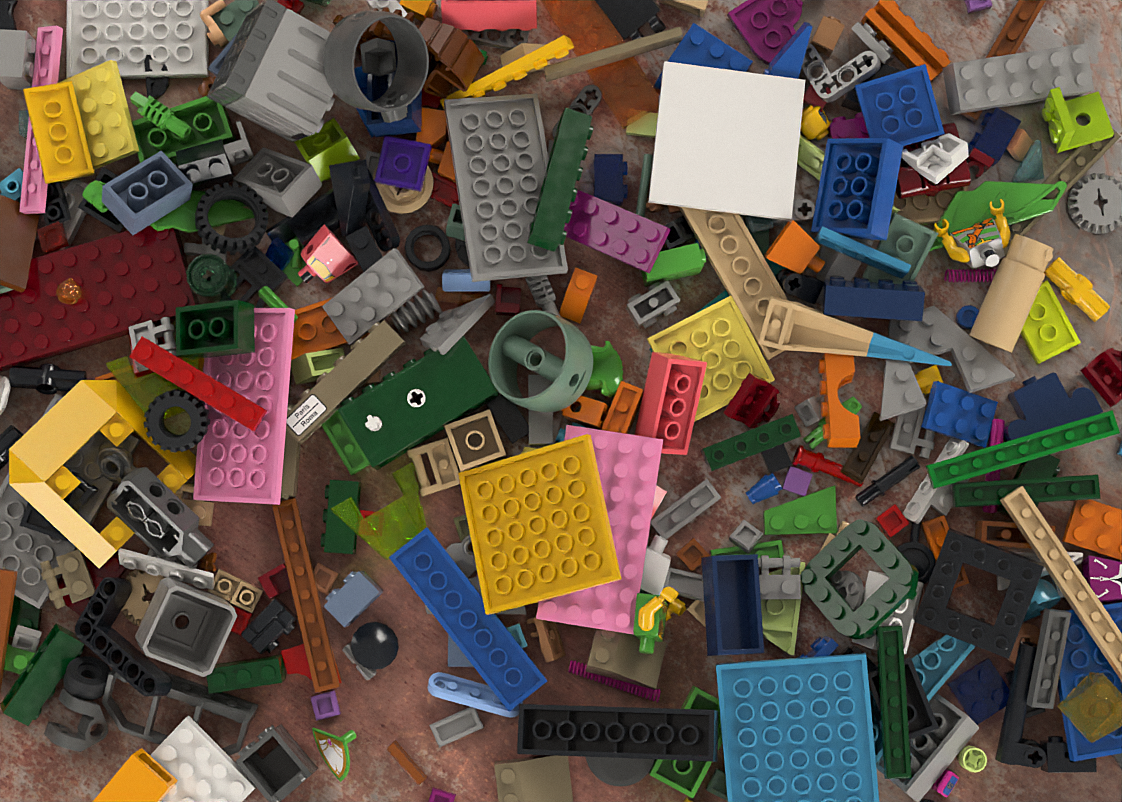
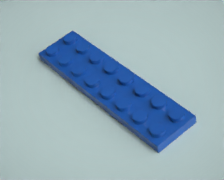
(463, 616)

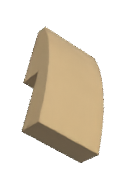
(235, 590)

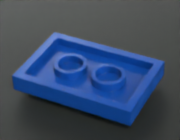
(959, 414)

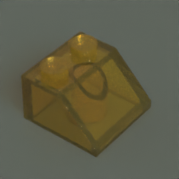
(1094, 707)

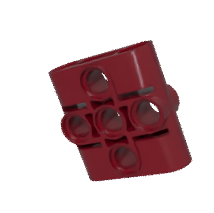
(912, 183)

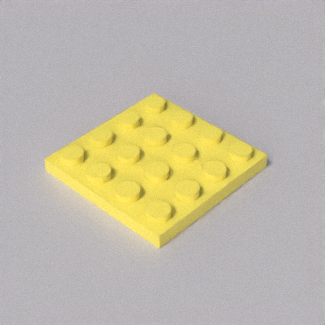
(104, 114)
(722, 341)

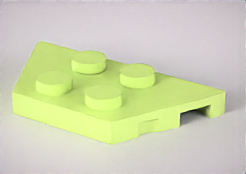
(782, 616)

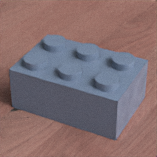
(146, 192)

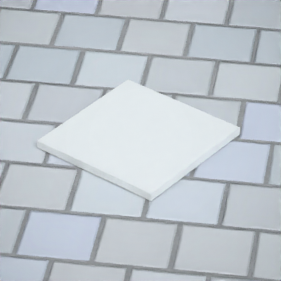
(138, 28)
(727, 141)

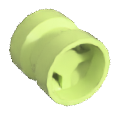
(976, 760)

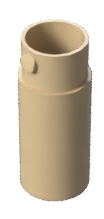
(1012, 293)

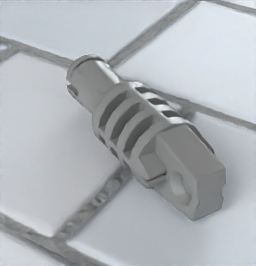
(543, 293)

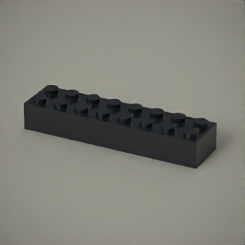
(618, 732)

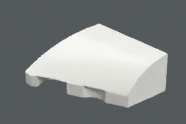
(937, 157)

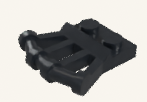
(259, 272)
(36, 521)

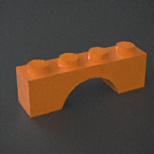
(841, 425)

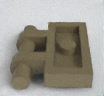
(75, 575)

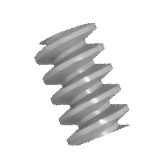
(415, 311)

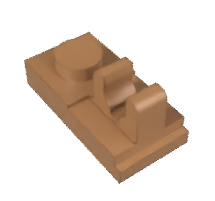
(549, 639)

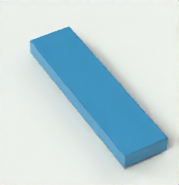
(862, 252)

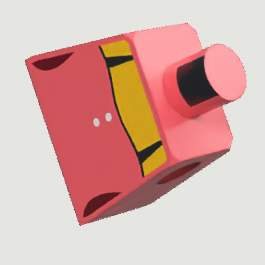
(326, 257)

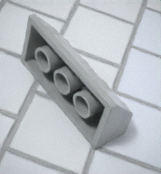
(936, 749)

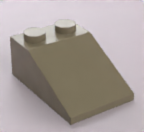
(618, 657)
(534, 779)

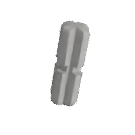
(367, 674)

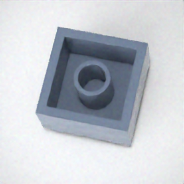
(353, 598)

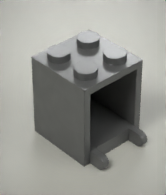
(281, 769)

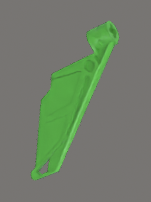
(1020, 200)
(184, 216)

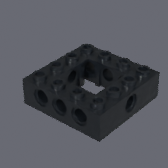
(994, 559)

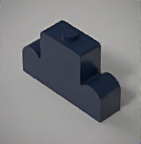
(1045, 405)

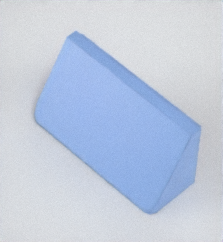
(461, 280)

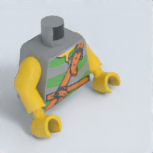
(980, 242)

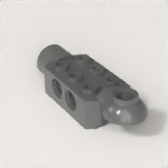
(152, 509)

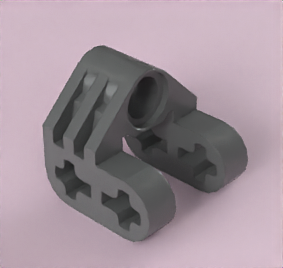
(92, 714)

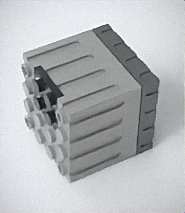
(276, 72)

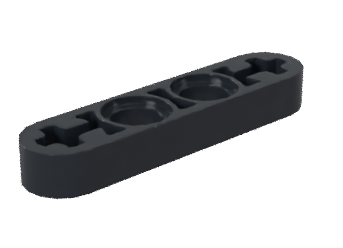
(378, 206)

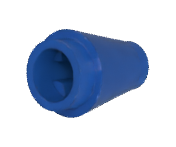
(765, 488)

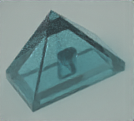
(1031, 166)

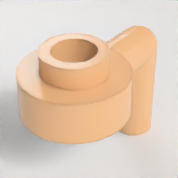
(215, 34)

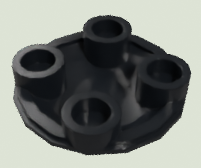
(374, 645)

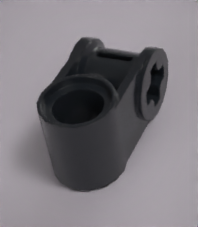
(801, 286)

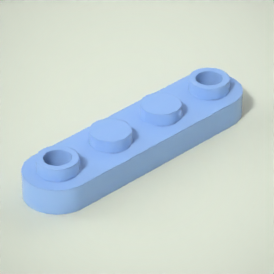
(468, 693)

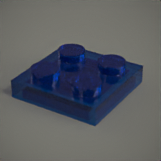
(980, 691)

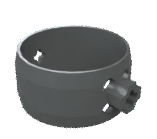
(411, 66)

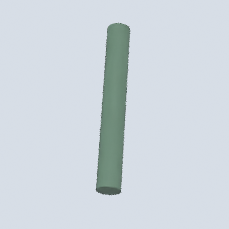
(644, 185)

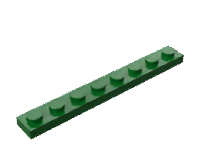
(1022, 449)

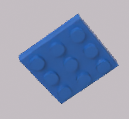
(900, 107)

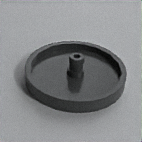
(619, 770)

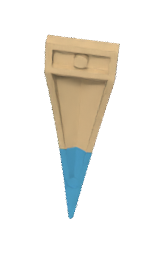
(802, 328)

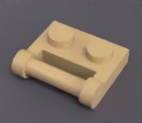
(442, 463)

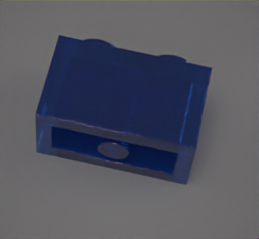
(995, 134)
(609, 178)

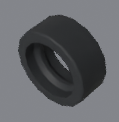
(427, 230)

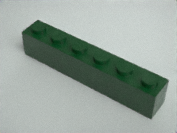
(560, 179)

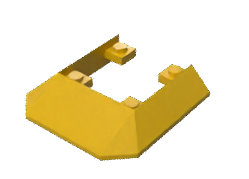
(40, 457)

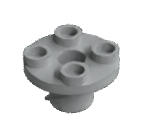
(849, 586)

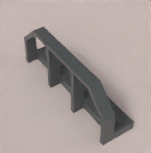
(188, 692)

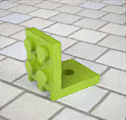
(1063, 124)

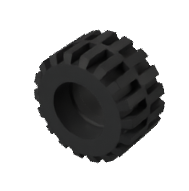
(158, 430)

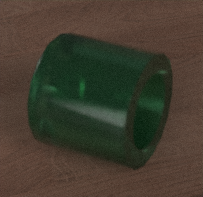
(222, 282)

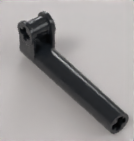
(1011, 747)

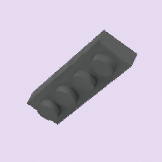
(1048, 658)

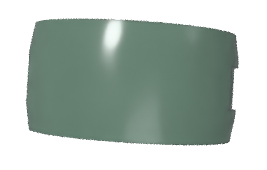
(514, 346)

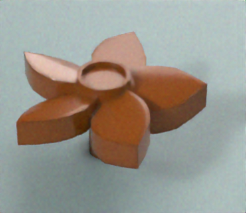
(207, 562)

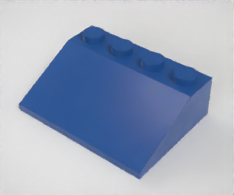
(858, 187)

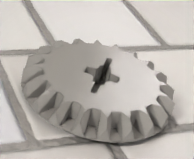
(1090, 216)

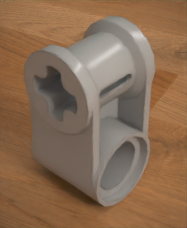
(797, 216)

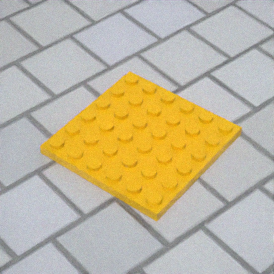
(539, 525)

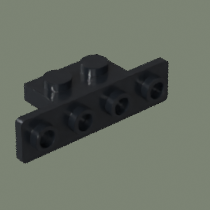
(308, 220)

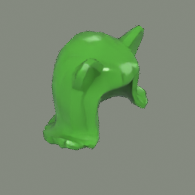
(606, 370)

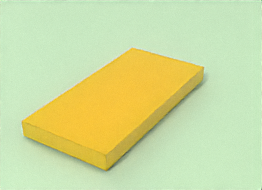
(58, 132)

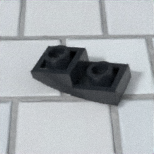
(56, 204)

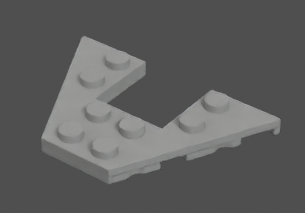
(935, 336)

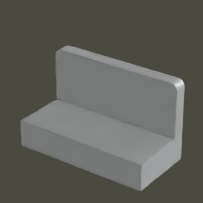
(240, 150)

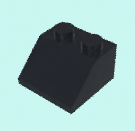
(205, 165)

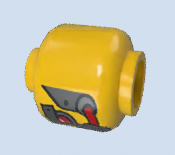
(814, 123)

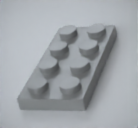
(373, 296)

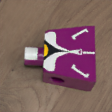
(1104, 578)

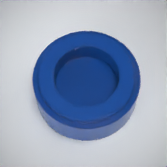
(966, 317)

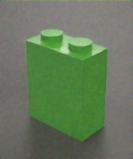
(676, 264)

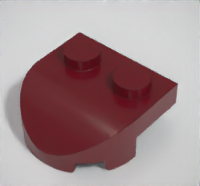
(1106, 375)
(753, 402)

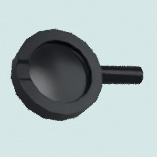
(918, 554)

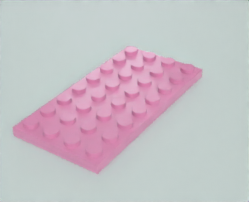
(231, 458)
(628, 480)

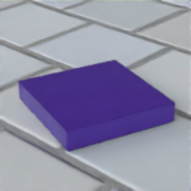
(402, 163)

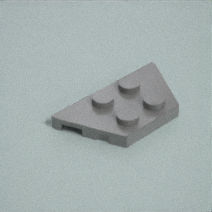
(455, 324)

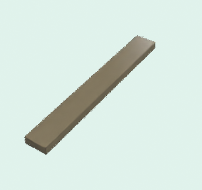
(1070, 172)

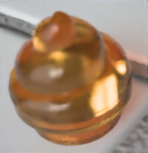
(68, 292)

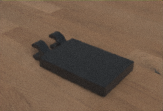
(631, 15)

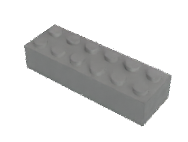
(1017, 78)

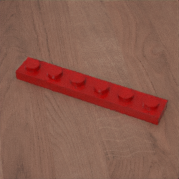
(198, 383)

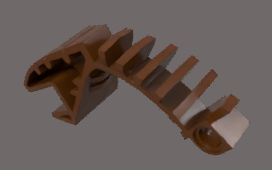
(452, 56)

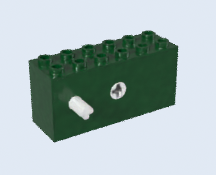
(391, 423)

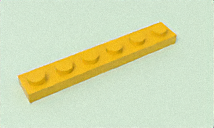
(516, 69)

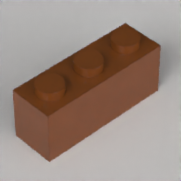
(1002, 534)

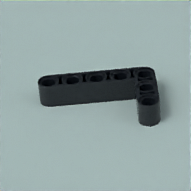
(96, 632)

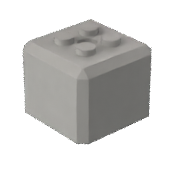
(199, 641)

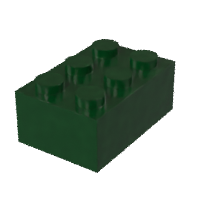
(215, 329)

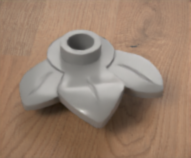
(462, 556)

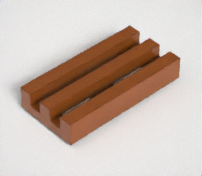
(406, 762)

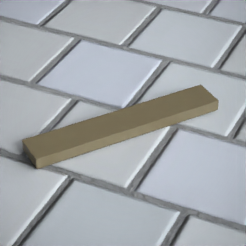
(613, 54)

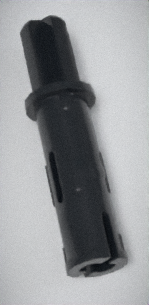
(887, 481)

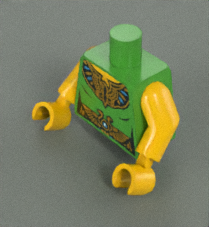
(651, 616)

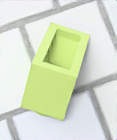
(312, 365)

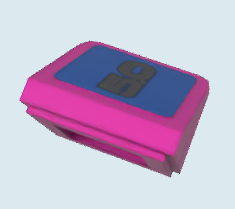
(945, 783)

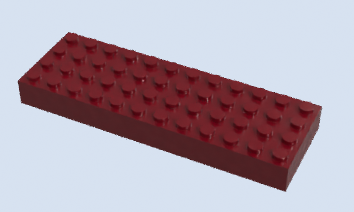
(121, 283)

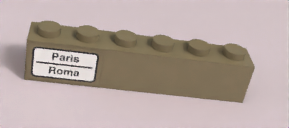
(342, 381)

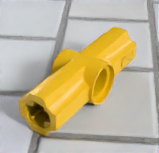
(1076, 289)

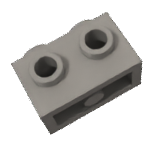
(658, 301)

